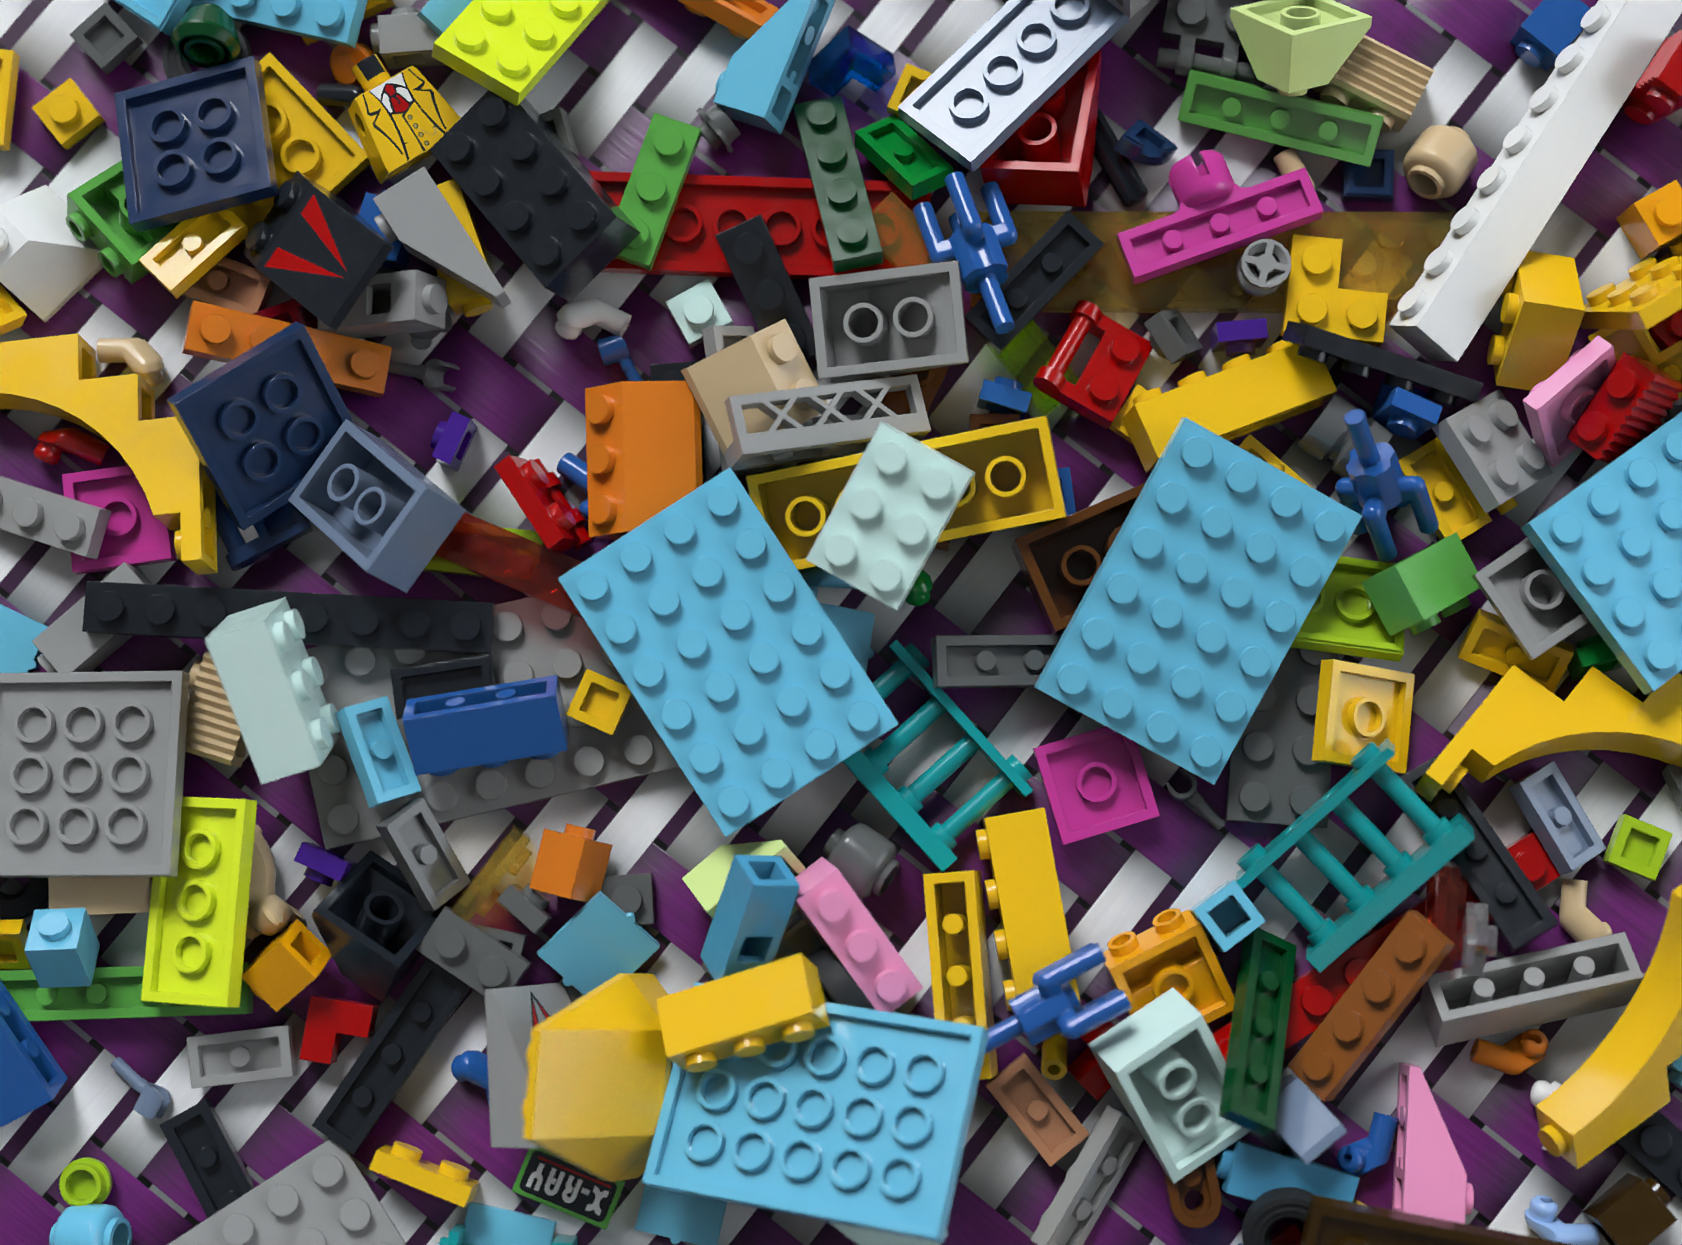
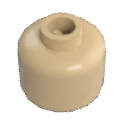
(1440, 162)

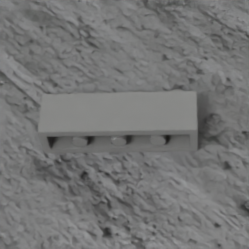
(1531, 989)

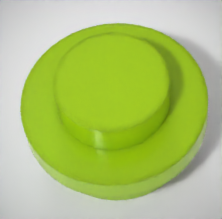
(85, 1182)

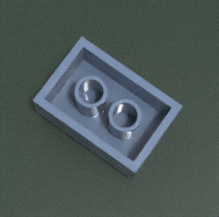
(376, 506)

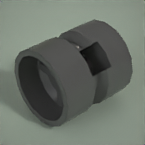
(1330, 437)

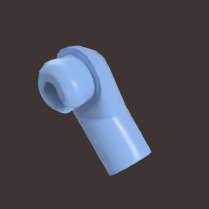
(1543, 1221)

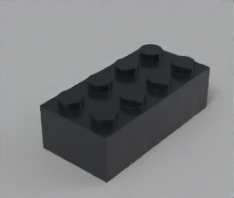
(535, 193)

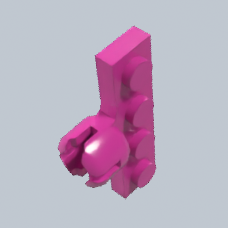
(1215, 216)

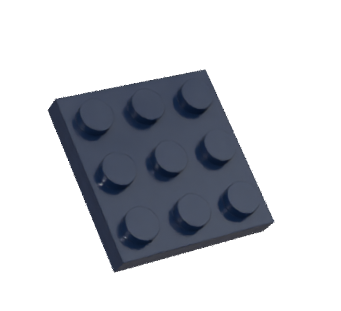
(195, 144)
(262, 422)

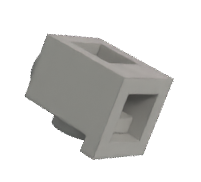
(404, 39)

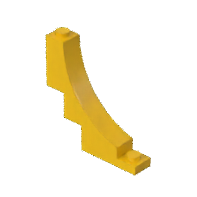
(60, 380)
(1529, 721)
(1628, 1070)

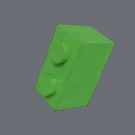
(1422, 586)

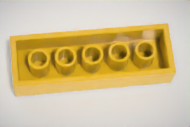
(1011, 487)

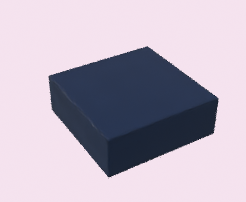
(1371, 182)

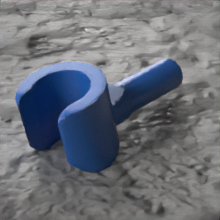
(615, 350)

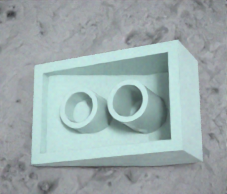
(1169, 1082)

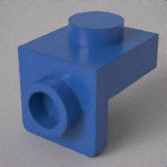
(1404, 411)

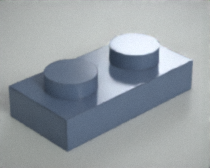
(1557, 818)

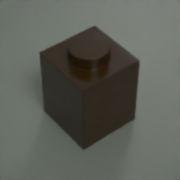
(1631, 1211)

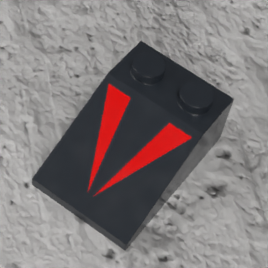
(316, 249)

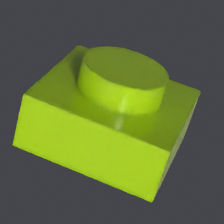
(1637, 847)

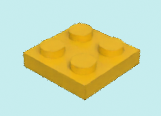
(1362, 707)

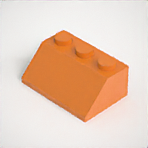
(639, 452)

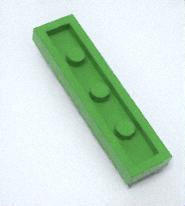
(1280, 119)

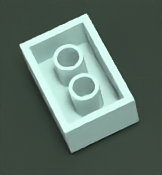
(890, 515)
(274, 689)

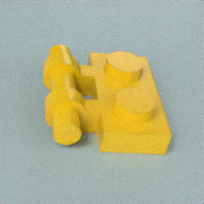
(1450, 494)

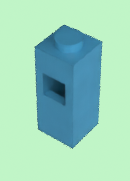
(750, 915)
(1254, 1169)

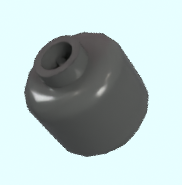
(863, 859)

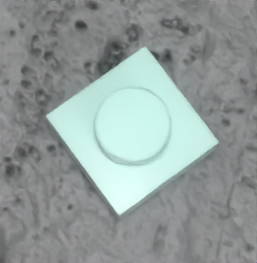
(698, 310)

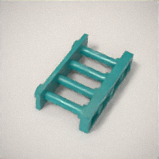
(906, 801)
(1364, 904)

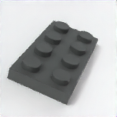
(1272, 764)

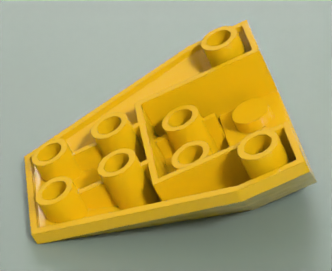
(599, 1078)

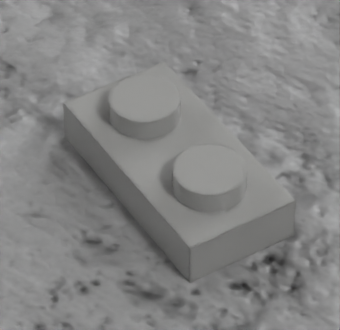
(241, 1056)

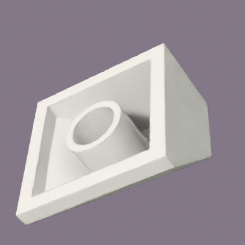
(40, 254)

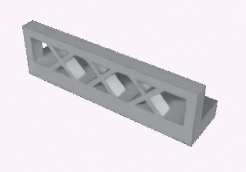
(823, 440)

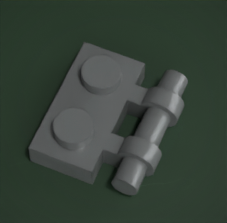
(1206, 25)

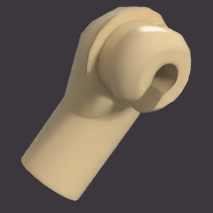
(136, 353)

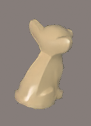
(266, 910)

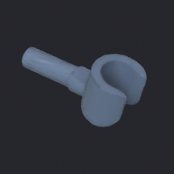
(152, 1099)

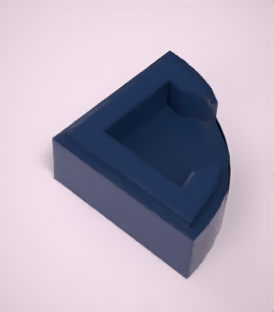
(1145, 145)

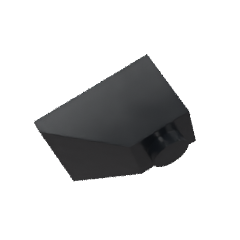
(374, 925)

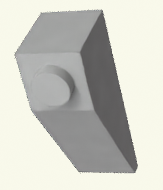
(431, 232)

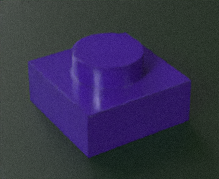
(1238, 336)
(452, 440)
(323, 864)

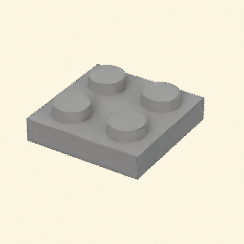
(1492, 450)

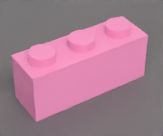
(854, 936)

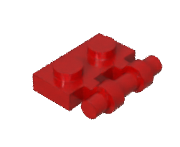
(544, 503)

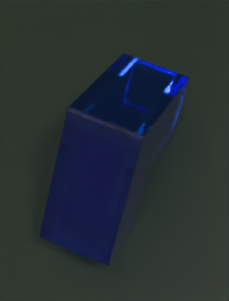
(851, 57)

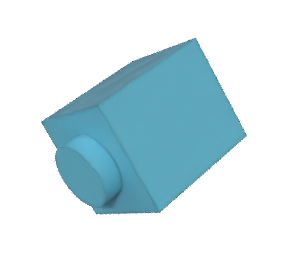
(1227, 915)
(62, 947)

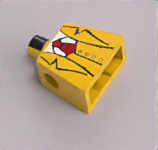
(397, 117)

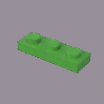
(657, 185)

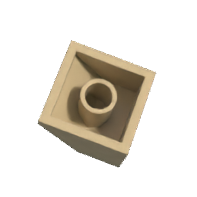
(753, 365)

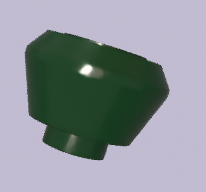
(206, 36)

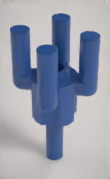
(974, 243)
(1378, 485)
(1054, 1006)

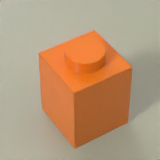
(571, 863)

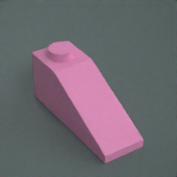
(1426, 1165)

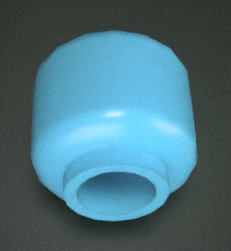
(91, 1226)

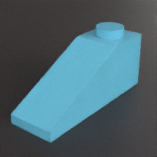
(772, 65)

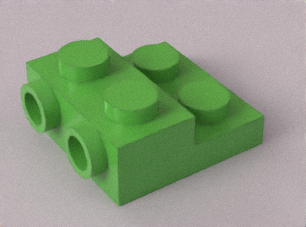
(101, 214)

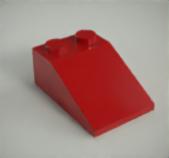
(1053, 149)

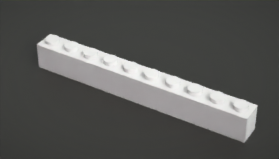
(1531, 175)

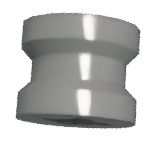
(1267, 257)

